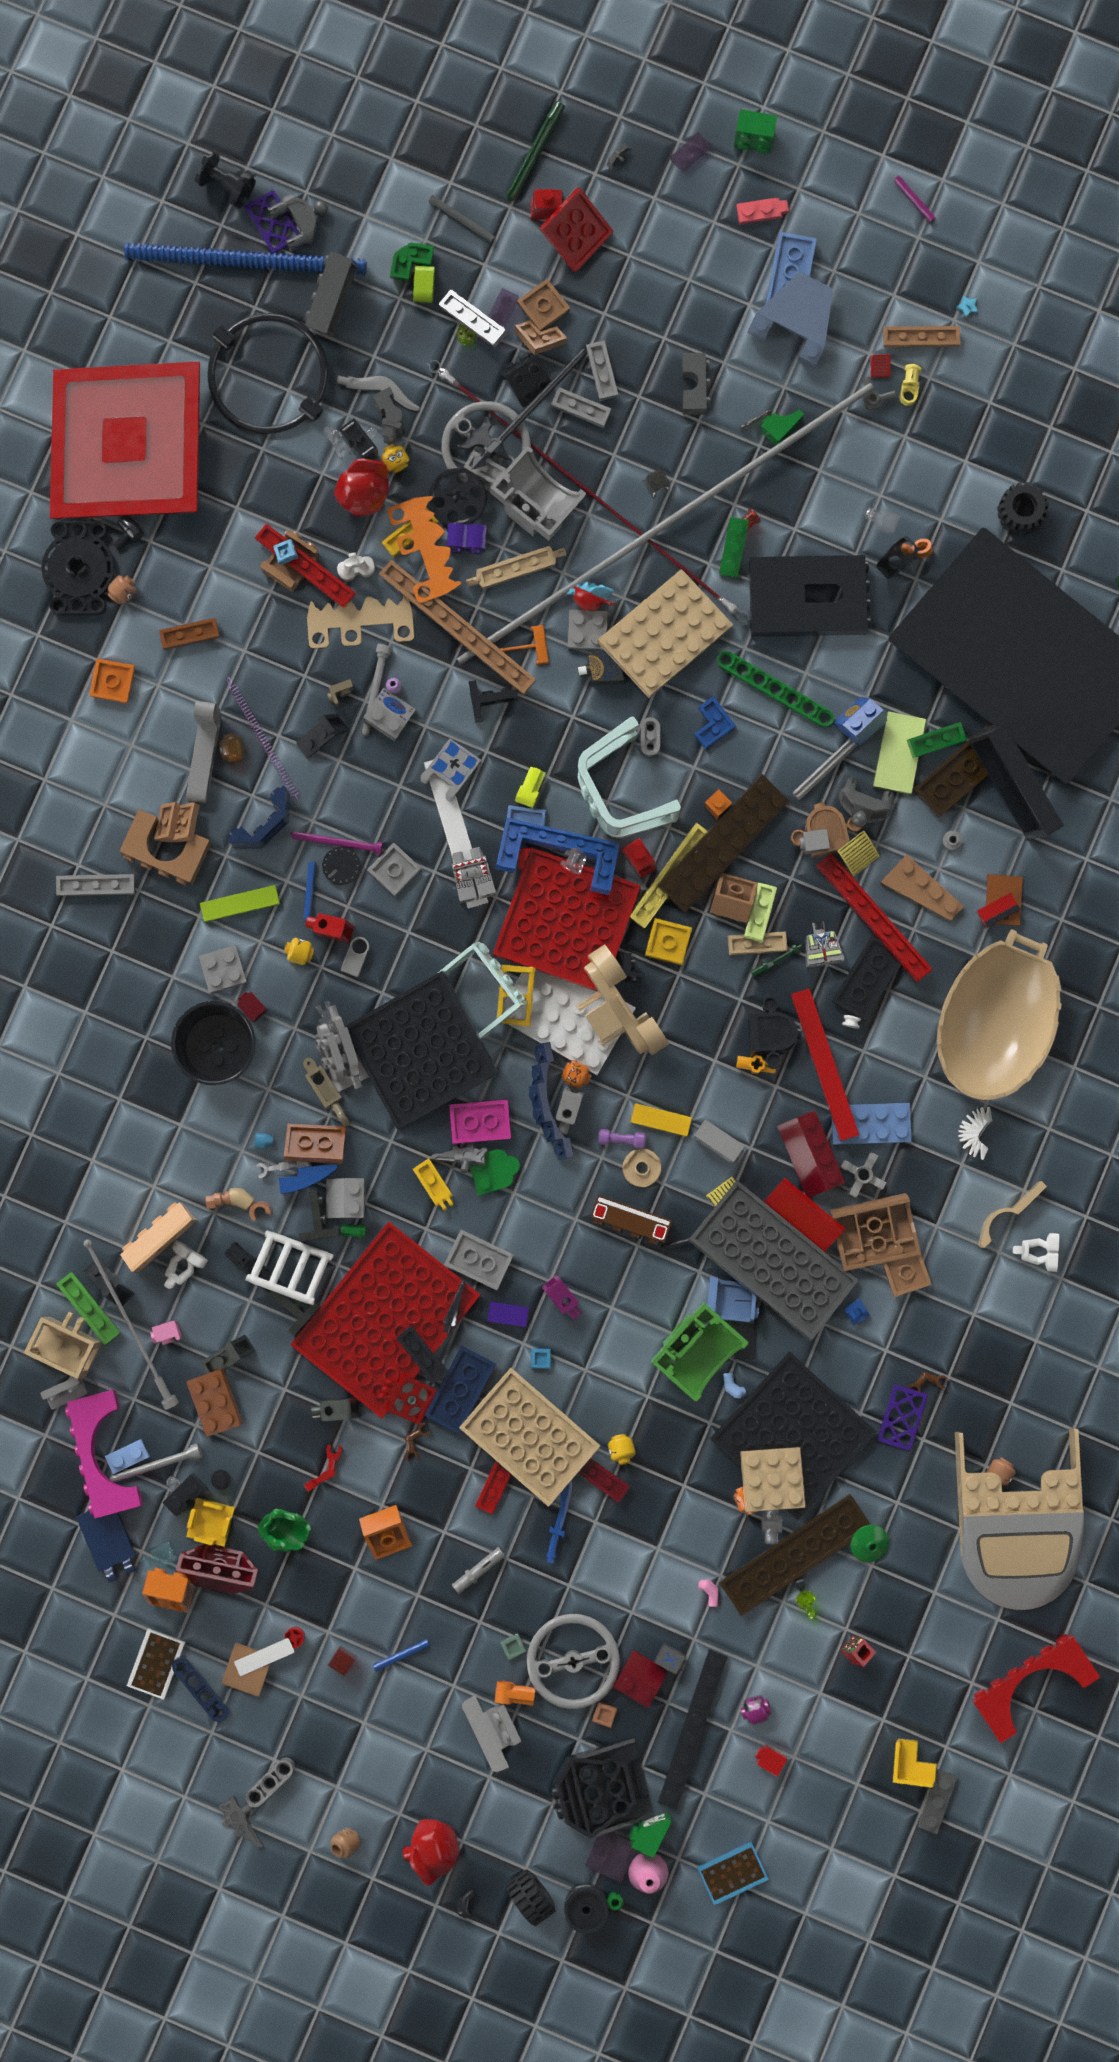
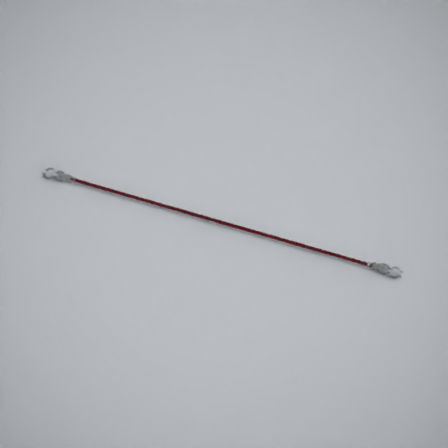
(731, 607)

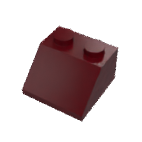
(640, 1678)

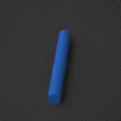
(309, 890)
(401, 1655)

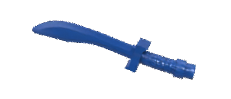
(556, 1531)

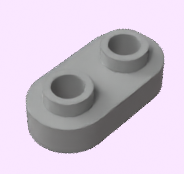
(650, 737)

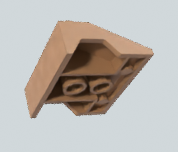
(876, 1232)

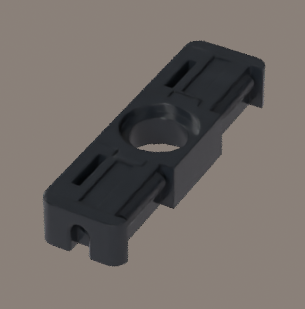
(241, 1258)

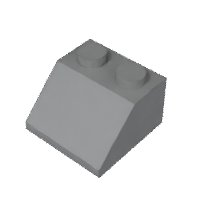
(345, 1198)

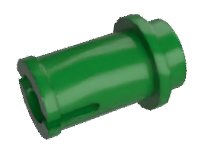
(353, 1230)
(617, 1905)

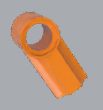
(510, 1693)

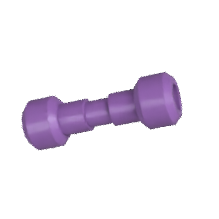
(637, 1140)

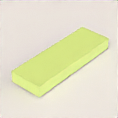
(760, 912)

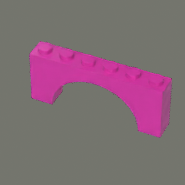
(86, 1419)

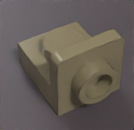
(342, 689)

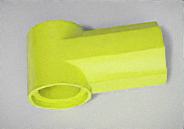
(529, 792)

